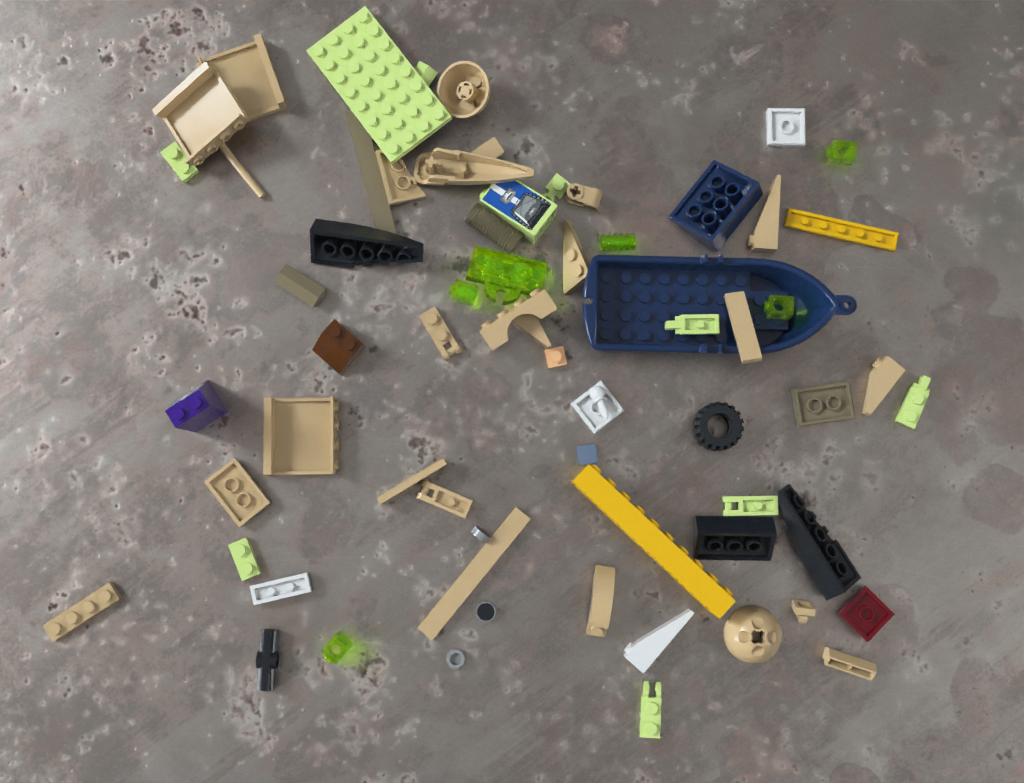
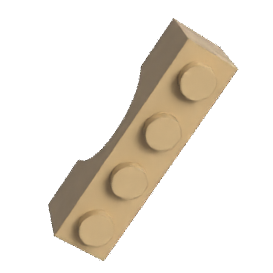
(538, 304)

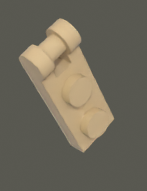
(439, 333)
(445, 499)

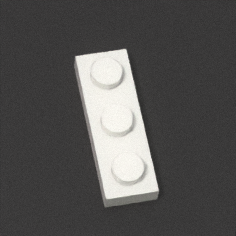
(280, 588)

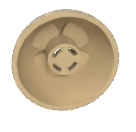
(456, 86)
(747, 625)

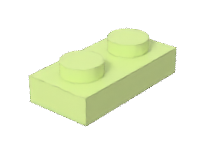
(175, 157)
(244, 559)

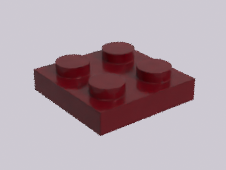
(866, 613)

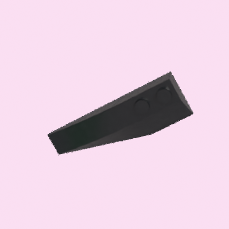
(355, 244)
(819, 553)

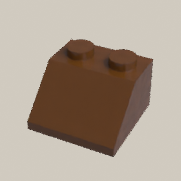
(338, 347)

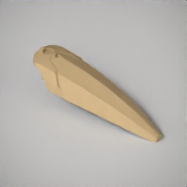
(465, 168)

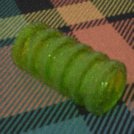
(618, 241)

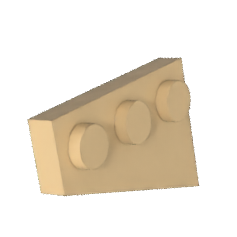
(398, 181)

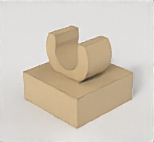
(803, 609)

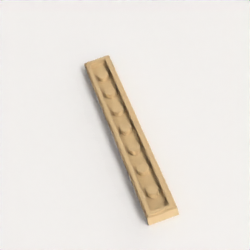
(473, 573)

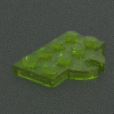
(505, 274)

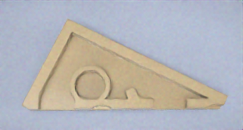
(574, 260)

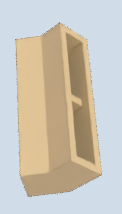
(849, 663)

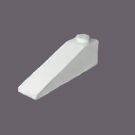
(648, 647)

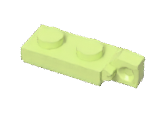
(695, 324)
(914, 403)

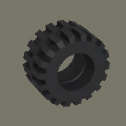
(731, 417)

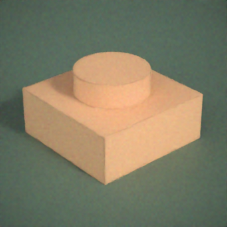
(555, 357)

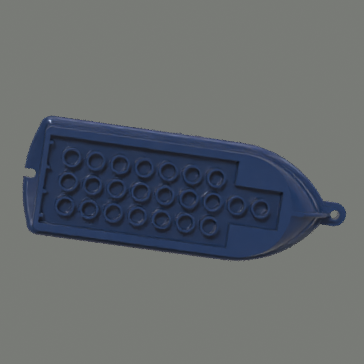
(640, 293)

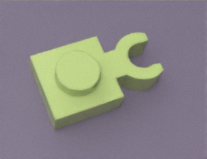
(556, 188)

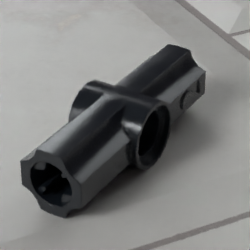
(267, 659)

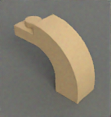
(601, 601)

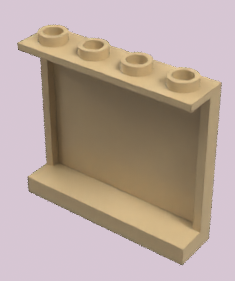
(250, 77)
(202, 113)
(300, 436)

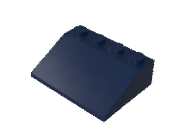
(716, 205)

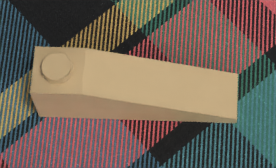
(765, 232)

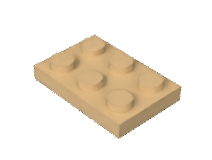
(237, 492)

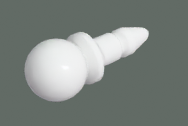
(597, 393)

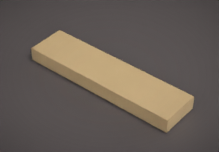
(743, 327)
(411, 481)

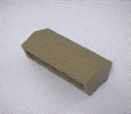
(300, 285)

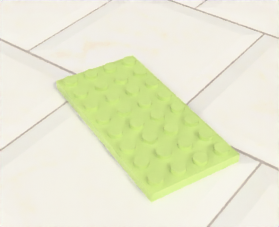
(379, 85)

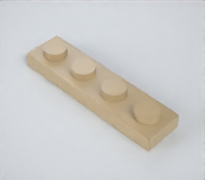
(82, 611)

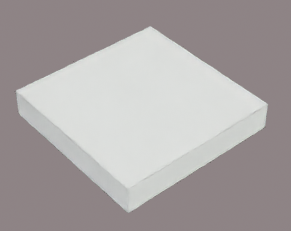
(785, 127)
(592, 414)

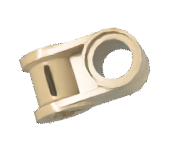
(586, 197)

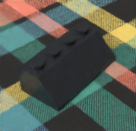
(733, 538)

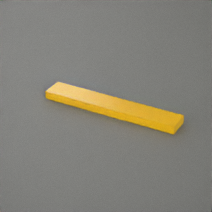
(841, 230)

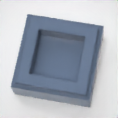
(586, 454)

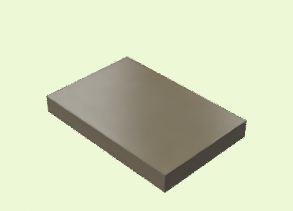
(823, 404)

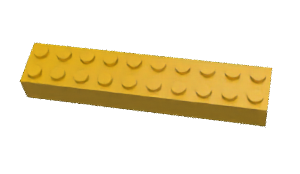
(654, 542)

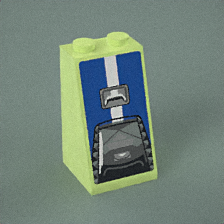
(519, 207)

